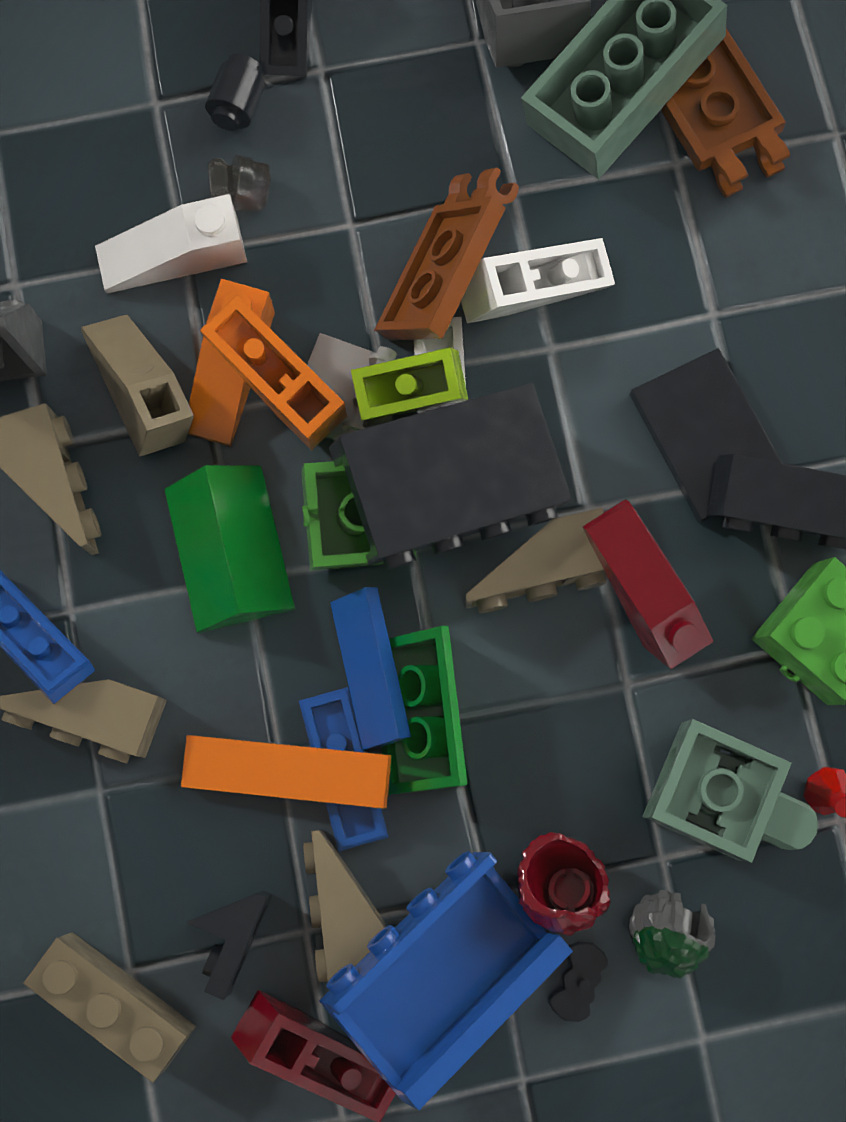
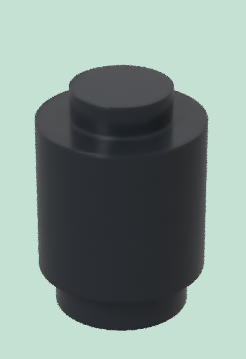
(235, 92)

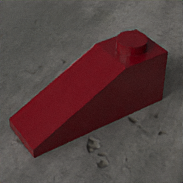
(647, 586)
(310, 1056)

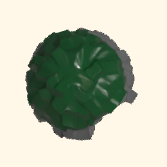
(669, 936)

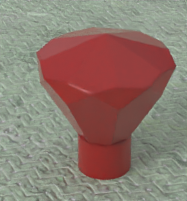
(827, 791)

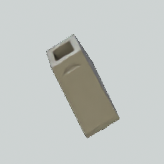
(139, 385)
(39, 463)
(548, 560)
(99, 711)
(339, 908)

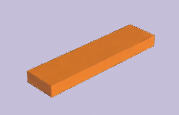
(286, 771)

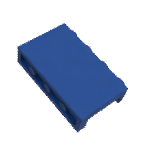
(443, 978)

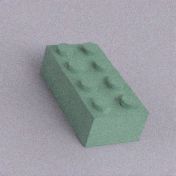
(620, 75)

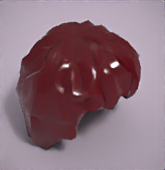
(562, 884)

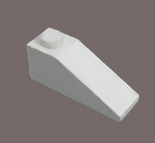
(173, 245)
(535, 279)

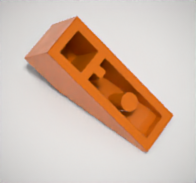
(275, 373)
(217, 388)

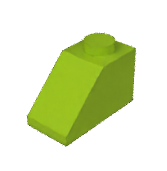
(409, 384)

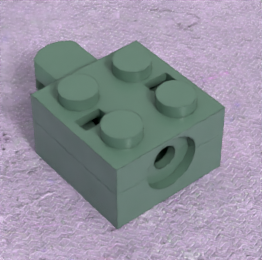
(728, 796)

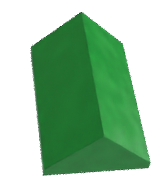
(228, 546)
(428, 688)

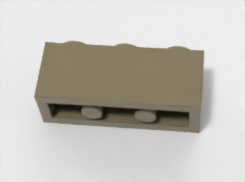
(110, 1005)

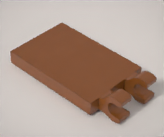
(724, 113)
(445, 259)

